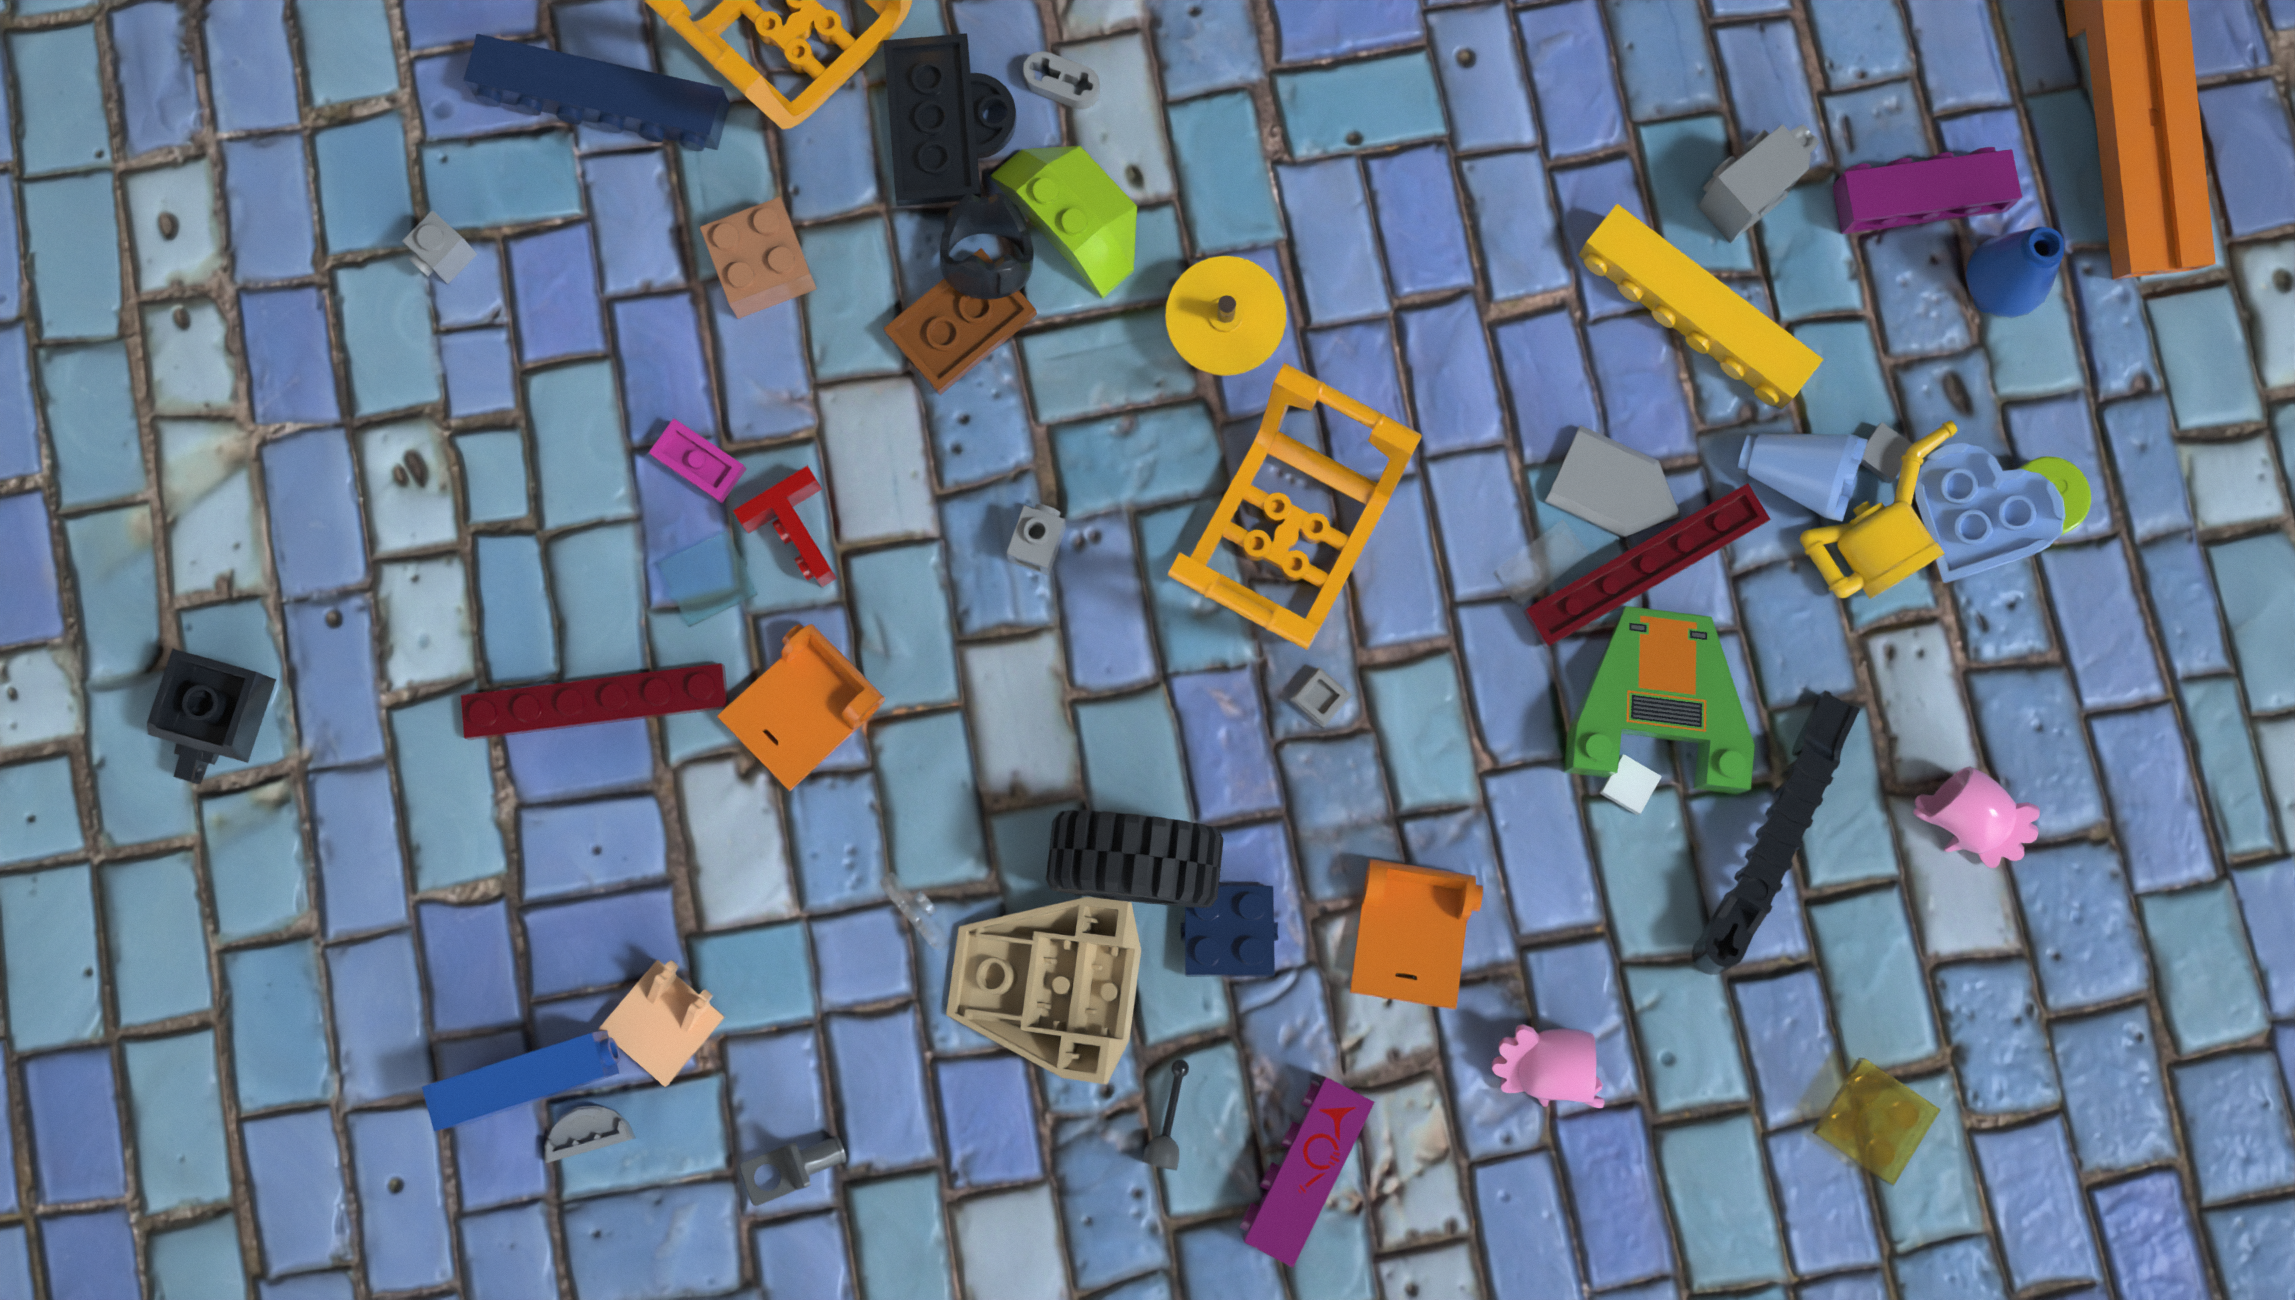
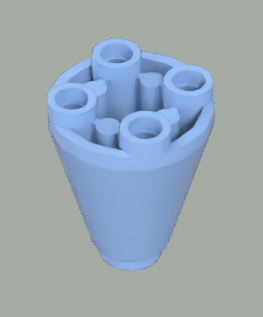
(1807, 468)

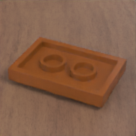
(952, 332)

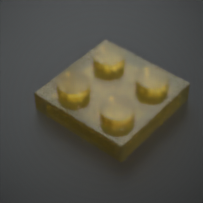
(1876, 1121)

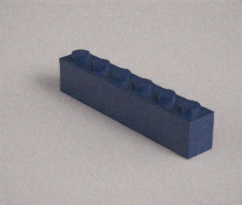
(596, 93)

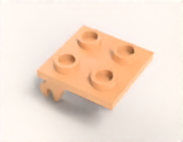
(662, 1022)

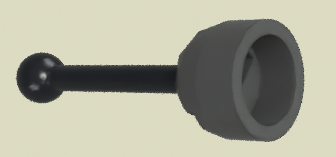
(1163, 1150)

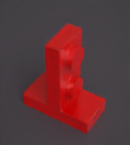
(779, 503)

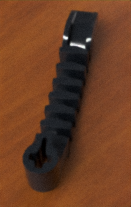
(1806, 778)

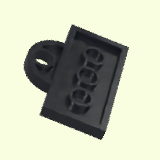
(940, 118)

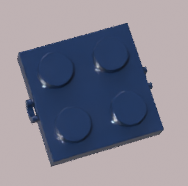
(1232, 935)

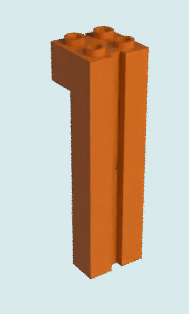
(2147, 134)

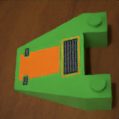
(1667, 682)

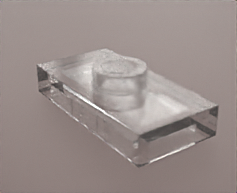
(917, 910)

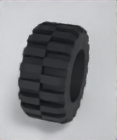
(1134, 858)

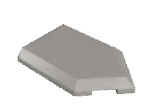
(1612, 486)

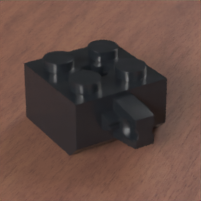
(203, 734)

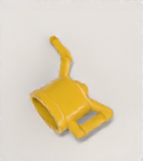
(1882, 541)

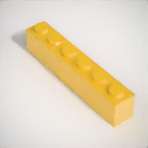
(1699, 307)

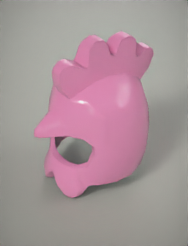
(1980, 817)
(1550, 1065)

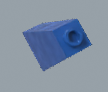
(521, 1080)

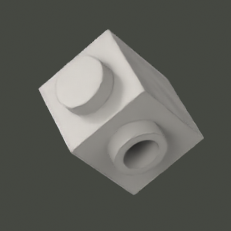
(438, 248)
(1037, 538)

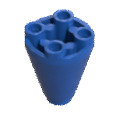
(2014, 271)

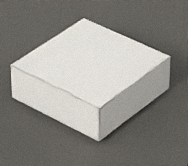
(1631, 785)

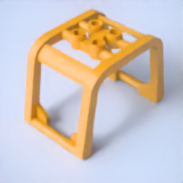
(789, 39)
(1388, 436)

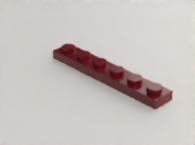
(1646, 565)
(594, 701)

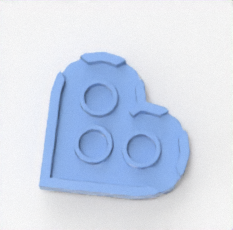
(1983, 512)

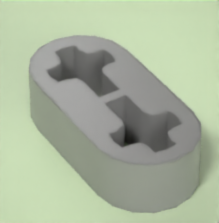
(1064, 71)

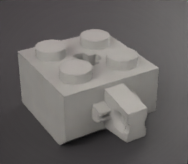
(1757, 180)

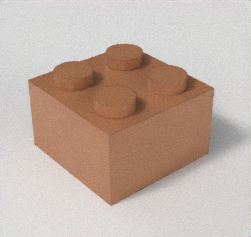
(758, 257)

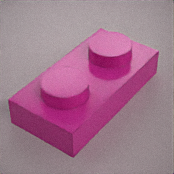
(697, 460)

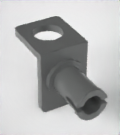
(794, 1167)

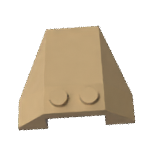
(1052, 984)

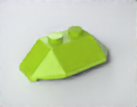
(1075, 211)

